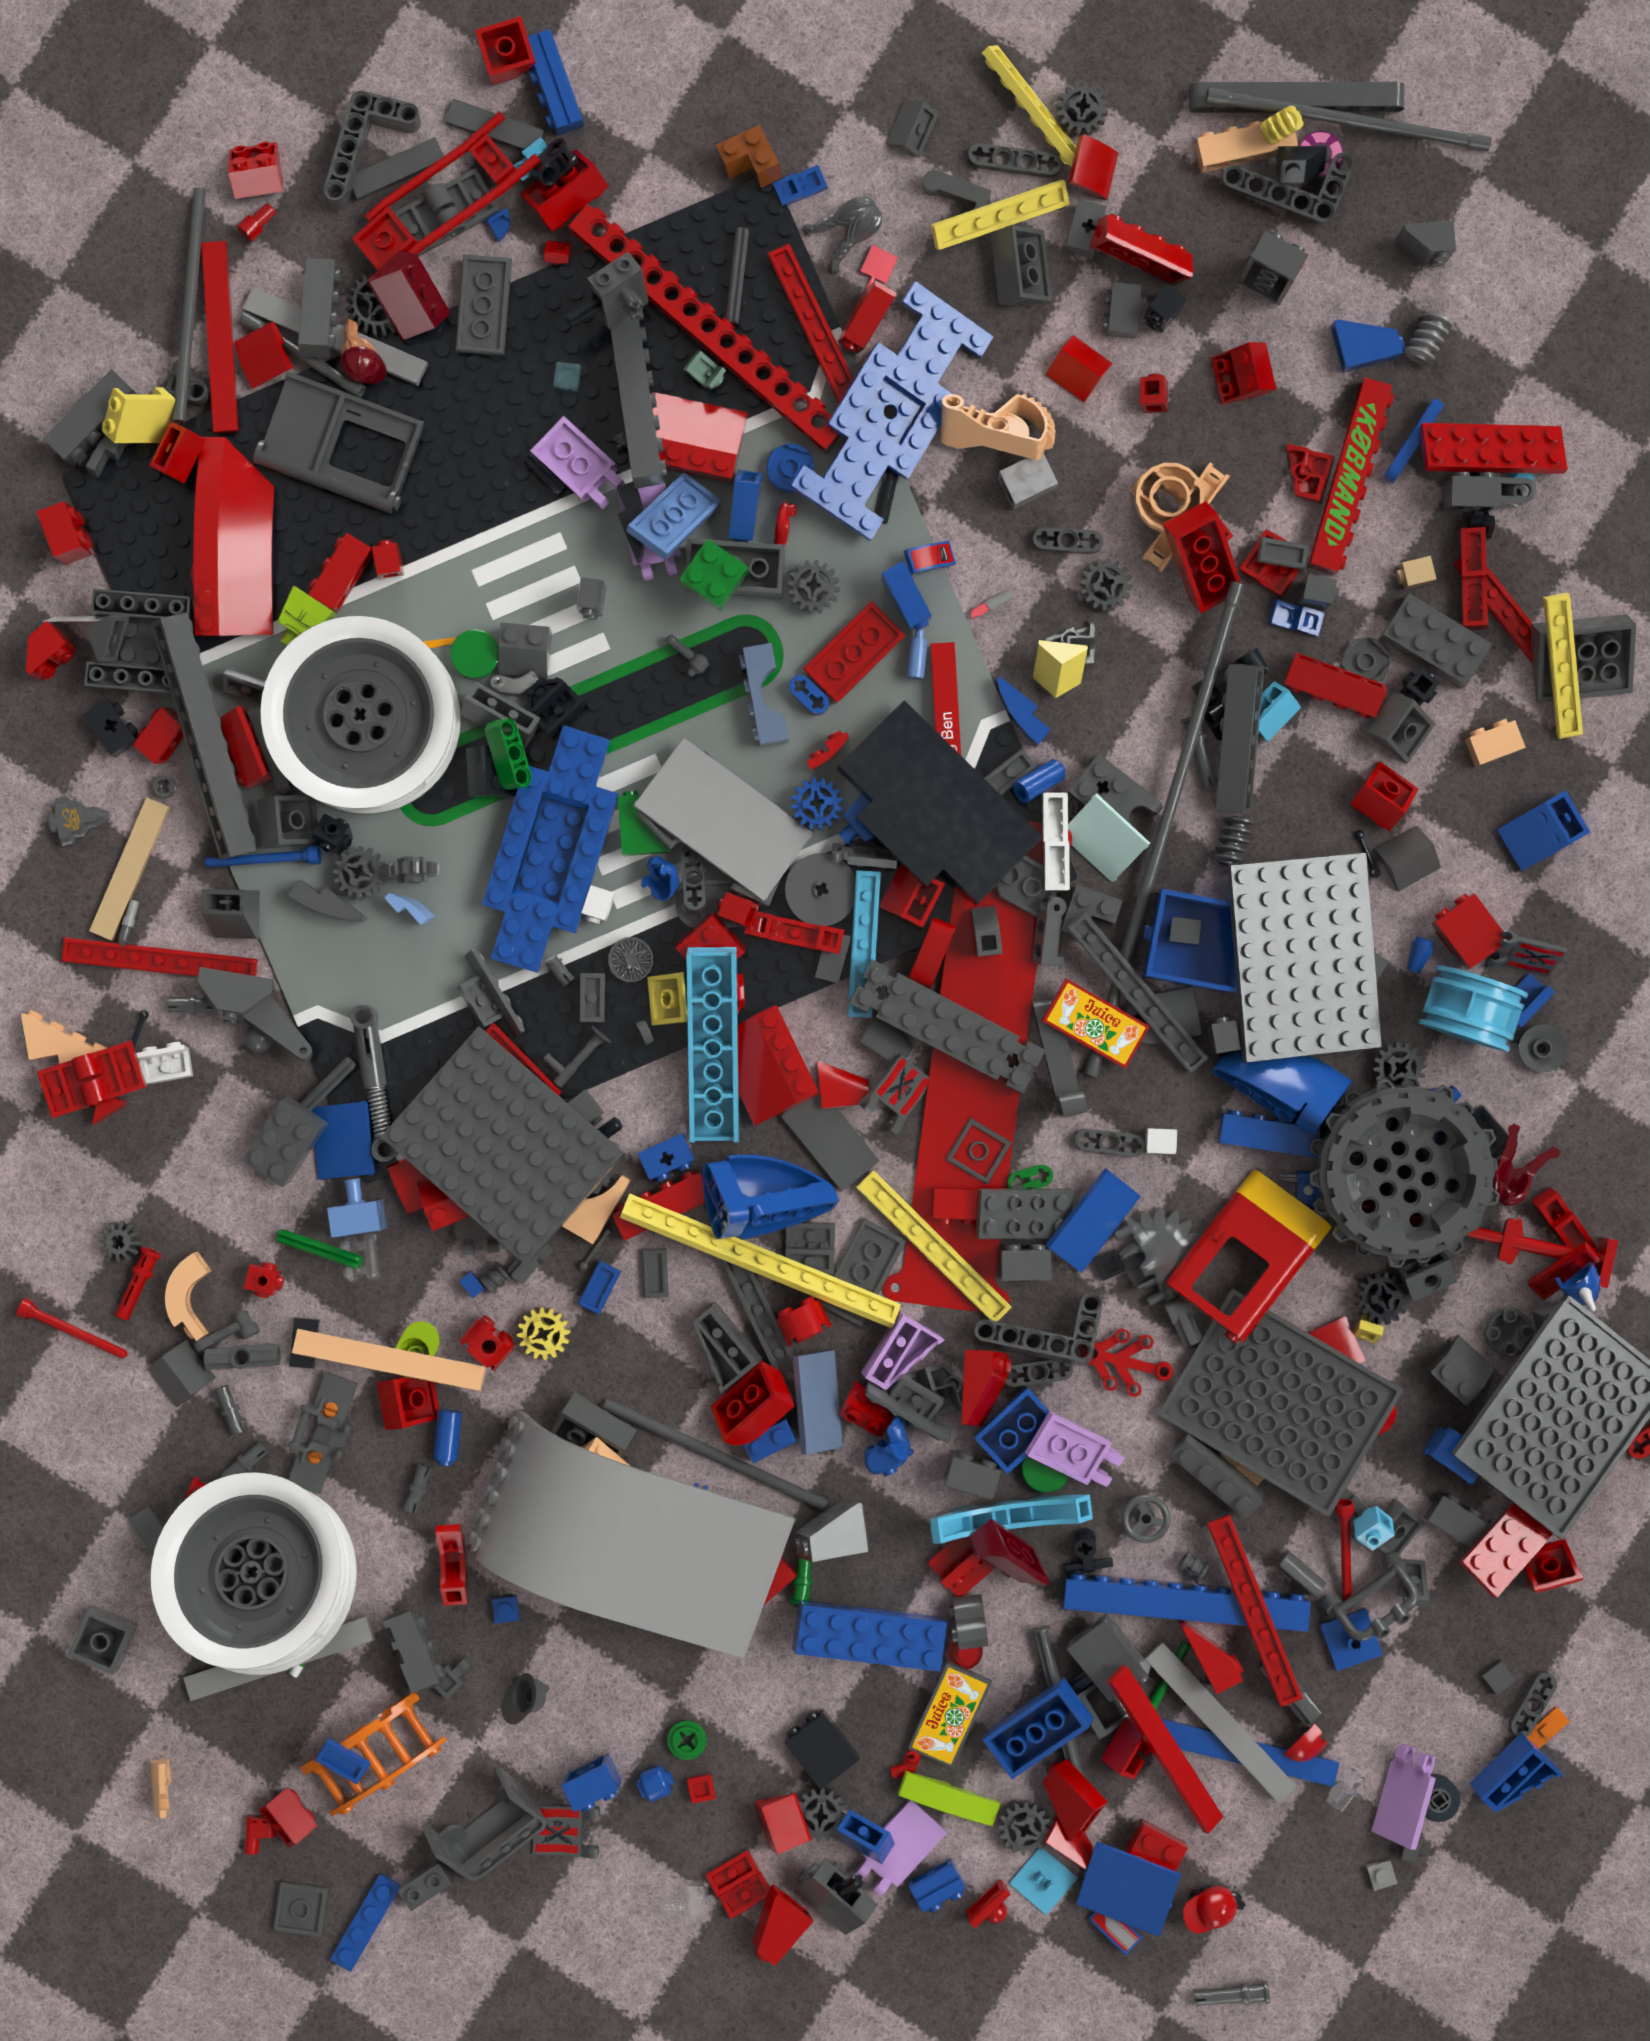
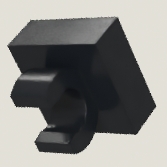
(1482, 521)

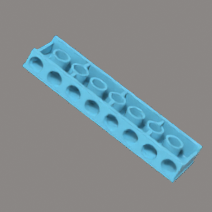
(713, 1043)

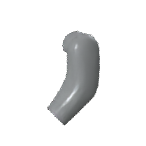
(513, 686)

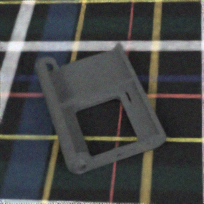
(307, 430)

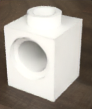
(598, 904)

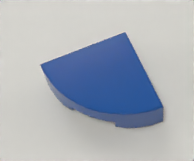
(499, 224)

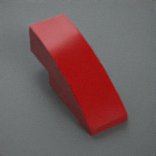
(1561, 1220)

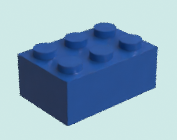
(1012, 1429)

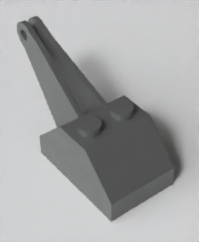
(251, 1000)

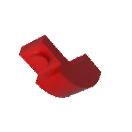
(452, 1564)

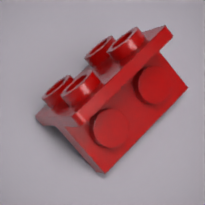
(959, 1566)

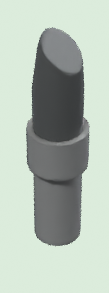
(128, 922)

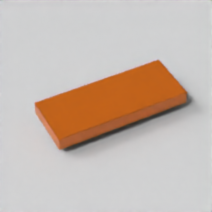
(1548, 1727)

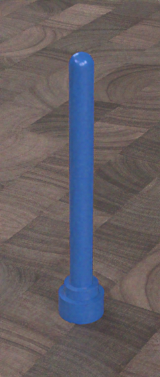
(310, 855)

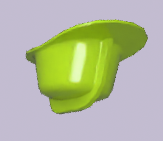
(420, 1338)

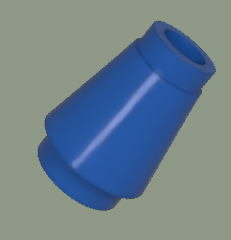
(1419, 954)

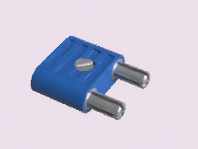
(1304, 1190)

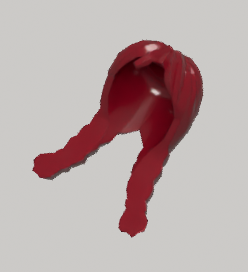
(1515, 1183)

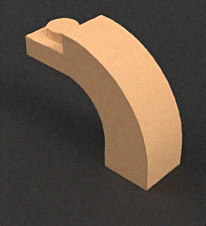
(179, 1292)

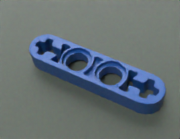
(1412, 441)

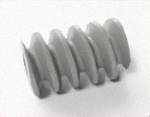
(1426, 337)

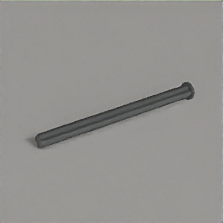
(1051, 1677)

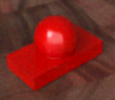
(989, 1905)

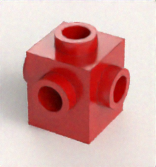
(256, 1283)

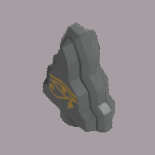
(74, 820)

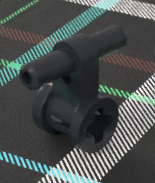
(1086, 1552)

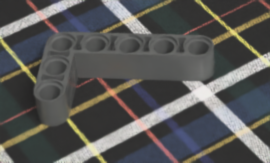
(357, 139)
(1291, 193)
(1059, 1064)
(1047, 1339)

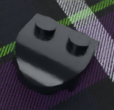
(553, 703)

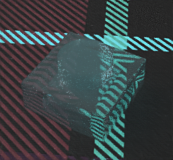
(567, 376)

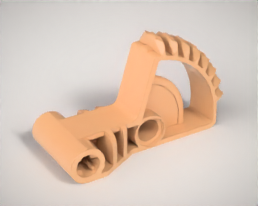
(999, 430)

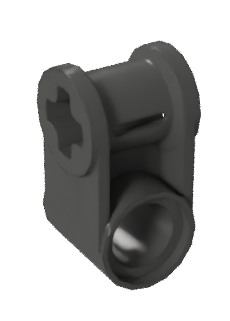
(194, 385)

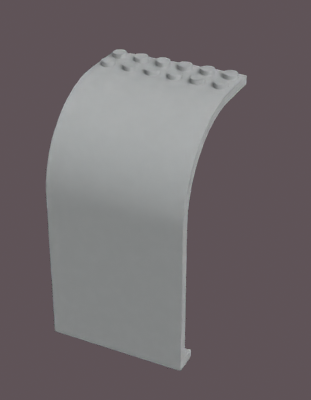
(626, 1541)

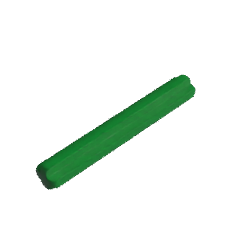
(319, 1249)

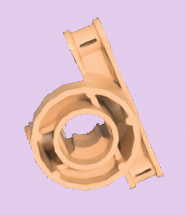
(1184, 487)

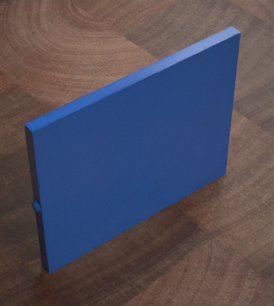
(1128, 1888)

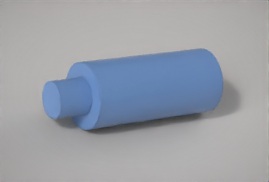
(917, 656)

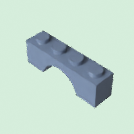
(760, 663)

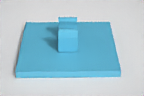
(1043, 1880)

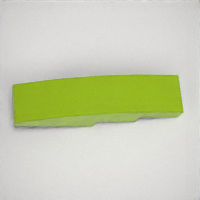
(948, 1798)

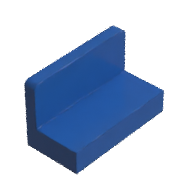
(1536, 997)

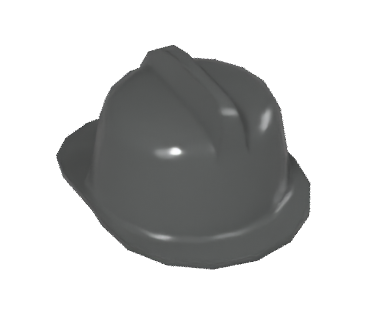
(523, 1697)

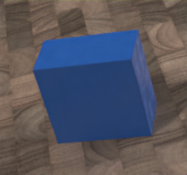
(1199, 966)

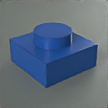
(505, 1609)

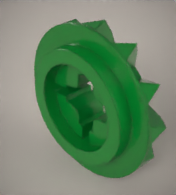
(686, 1751)

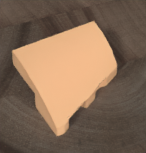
(160, 1782)

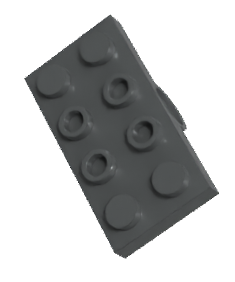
(443, 203)
(1021, 1212)

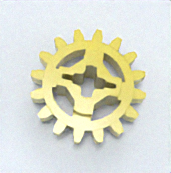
(538, 1322)

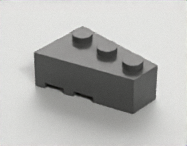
(725, 1346)
(415, 1651)

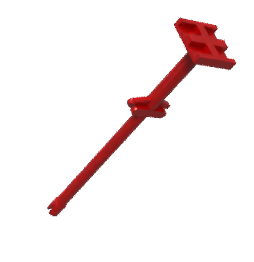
(1513, 1241)

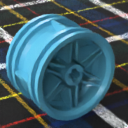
(1473, 1008)

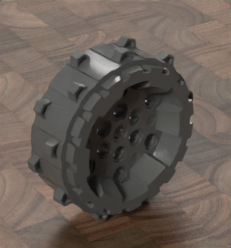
(1419, 1115)

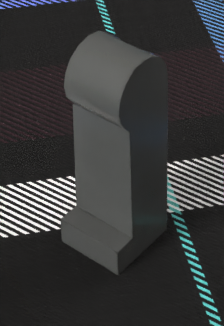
(955, 189)
(1048, 931)

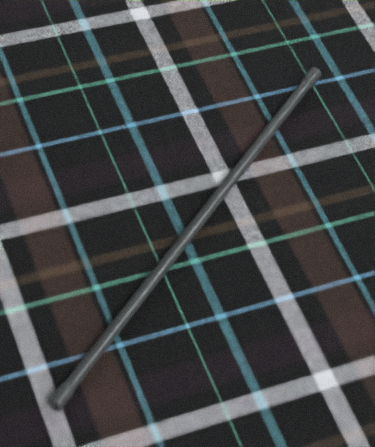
(1231, 604)

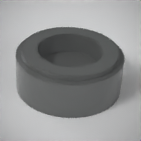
(644, 1032)

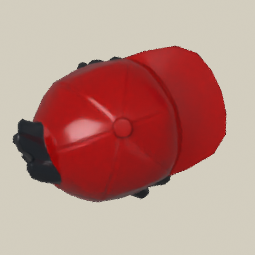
(1211, 1908)

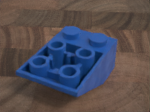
(1543, 830)

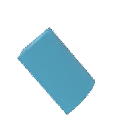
(1276, 710)

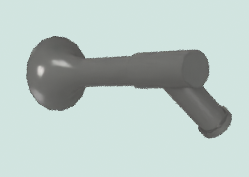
(565, 1074)

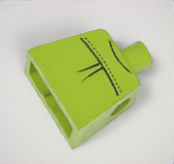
(301, 614)

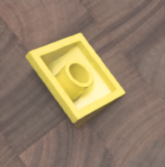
(1059, 666)
(668, 998)

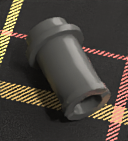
(559, 971)

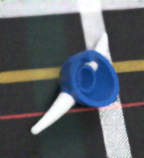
(1583, 1286)

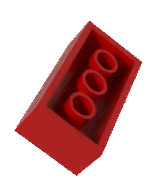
(1202, 555)

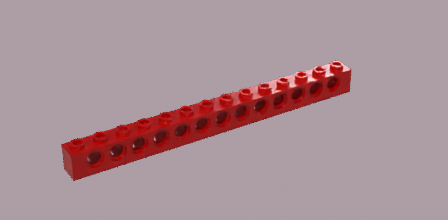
(824, 437)

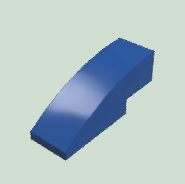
(1021, 712)

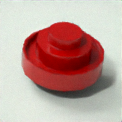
(965, 1657)

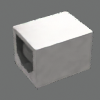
(1027, 481)

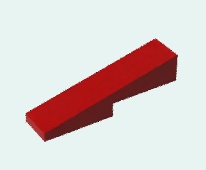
(1474, 578)

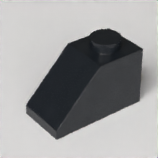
(1300, 163)

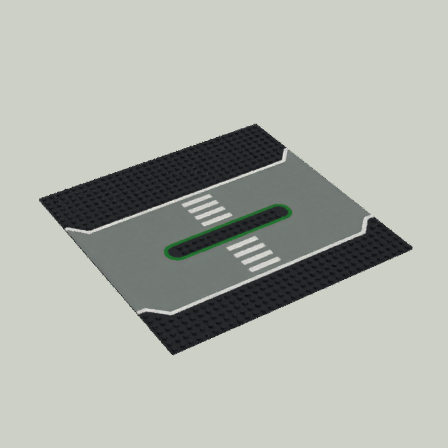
(499, 546)

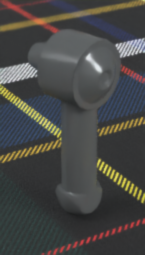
(697, 662)

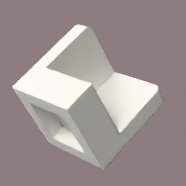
(1160, 1141)

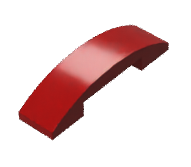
(796, 933)

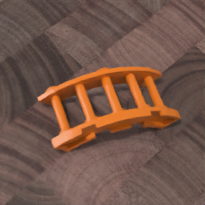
(359, 1740)

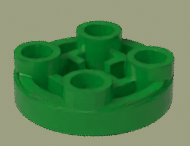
(474, 654)
(1042, 1477)

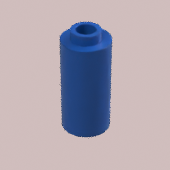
(1039, 780)
(447, 1436)

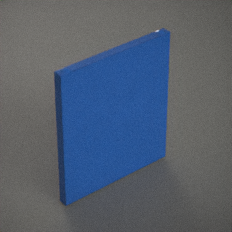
(345, 1142)

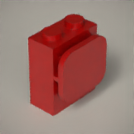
(1468, 930)

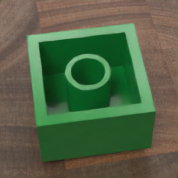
(714, 575)

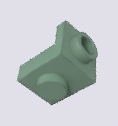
(705, 370)

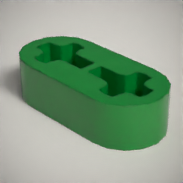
(1031, 1171)

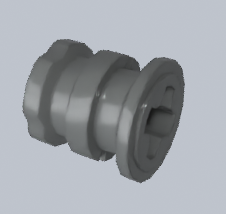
(495, 1277)
(1193, 1566)

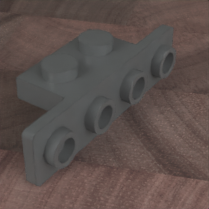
(486, 998)
(912, 1403)

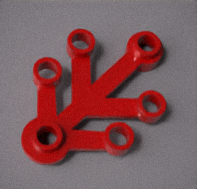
(1122, 1361)

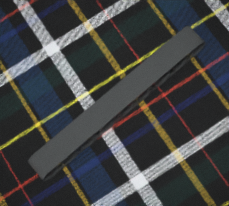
(1326, 95)

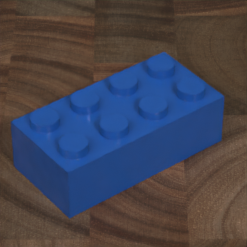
(1038, 1728)

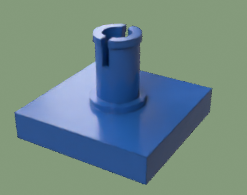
(1344, 1649)

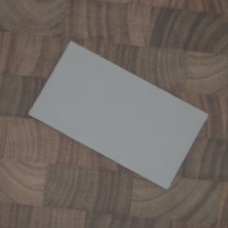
(723, 819)

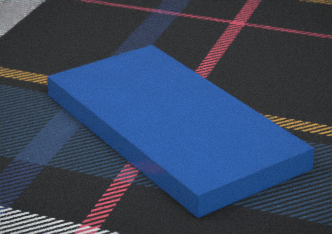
(1093, 1220)

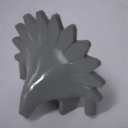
(1156, 1250)

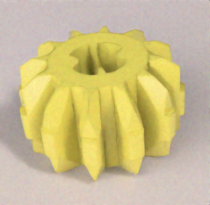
(1281, 125)

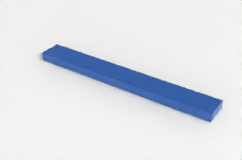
(1207, 1743)

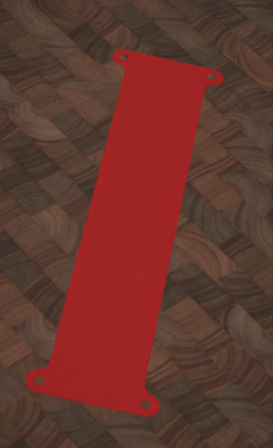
(1001, 992)

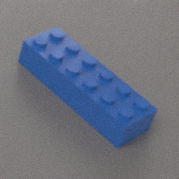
(869, 1635)

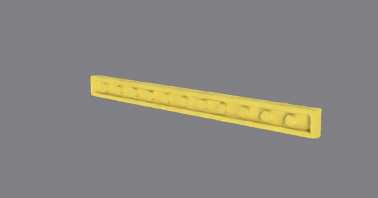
(761, 1261)

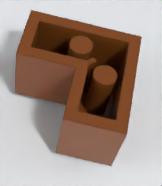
(748, 152)

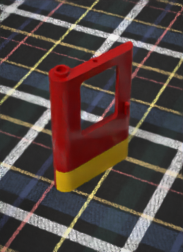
(1269, 1225)

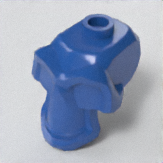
(890, 1453)

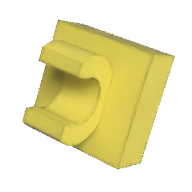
(1368, 1331)

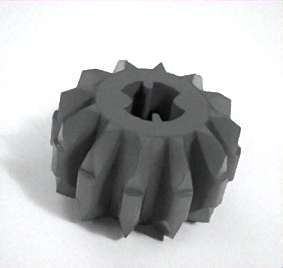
(128, 1239)

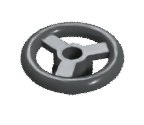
(1163, 1523)

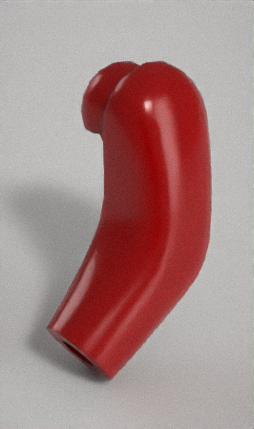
(782, 523)

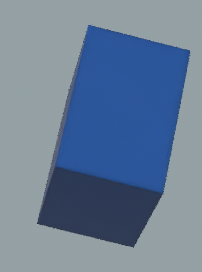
(472, 1284)

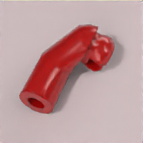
(908, 1764)

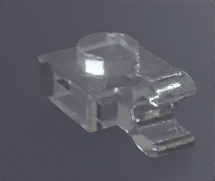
(1344, 1792)

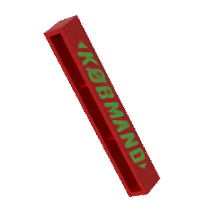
(1350, 475)

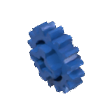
(828, 802)

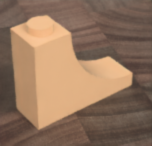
(595, 1212)

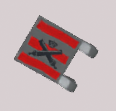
(1527, 954)
(899, 1090)
(564, 1832)

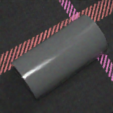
(243, 684)
(1300, 1573)

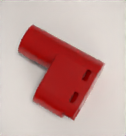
(256, 1827)

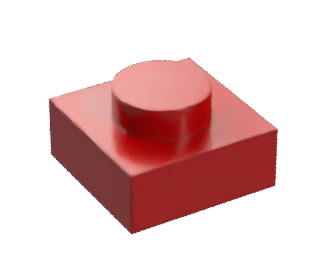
(557, 252)
(701, 1788)

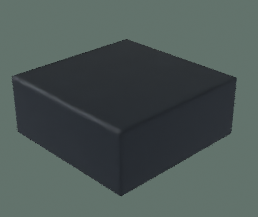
(1108, 1264)

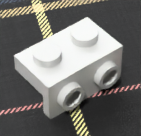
(165, 1063)

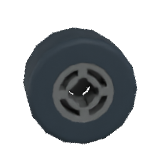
(1449, 1796)

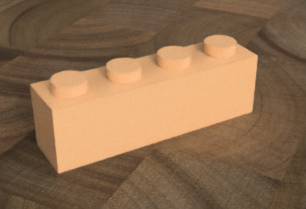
(1236, 147)

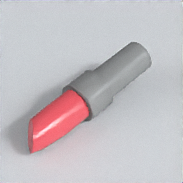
(991, 604)

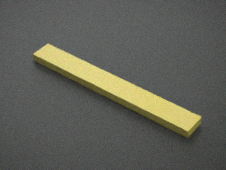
(933, 1246)

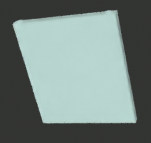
(1105, 838)

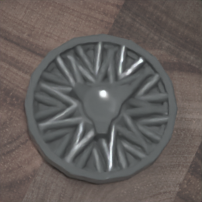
(630, 959)

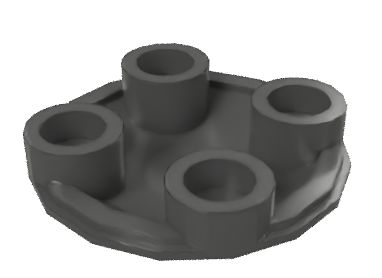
(1508, 1332)

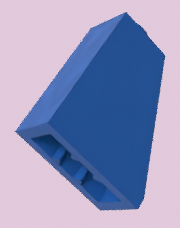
(1365, 344)
(745, 505)
(906, 596)

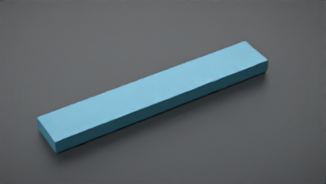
(863, 933)

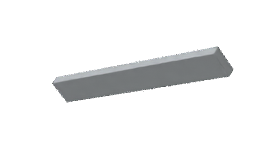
(289, 315)
(220, 1679)
(1220, 1722)

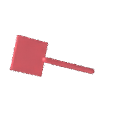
(878, 265)

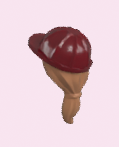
(360, 358)

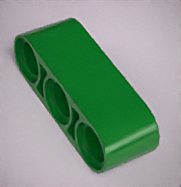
(508, 754)

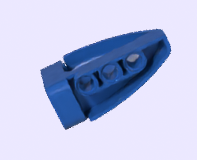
(1286, 1086)
(762, 1195)

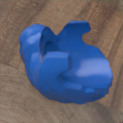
(662, 879)

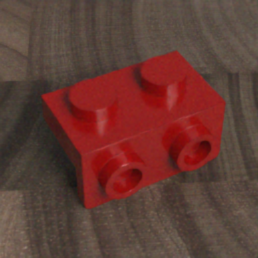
(864, 1413)

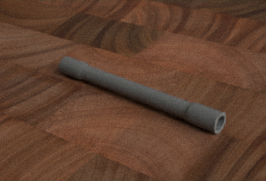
(354, 388)

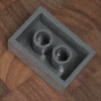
(285, 1141)

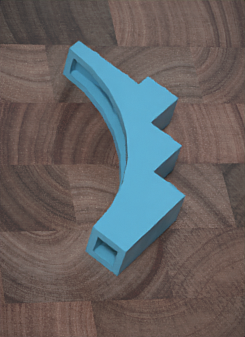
(1012, 1515)

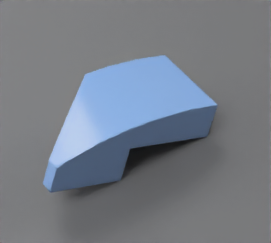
(415, 908)

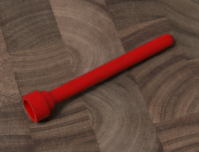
(29, 1310)
(1344, 1511)

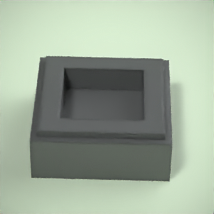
(1498, 1677)

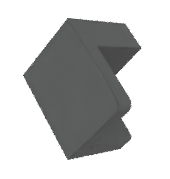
(1184, 931)

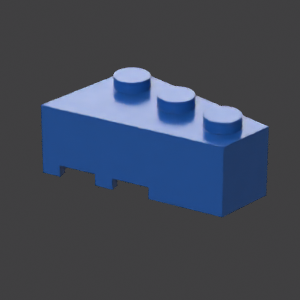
(1514, 1773)

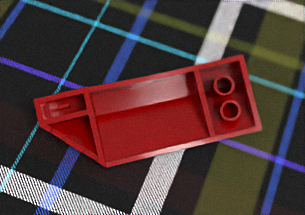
(232, 544)

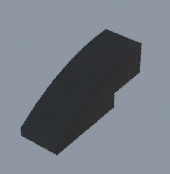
(633, 505)

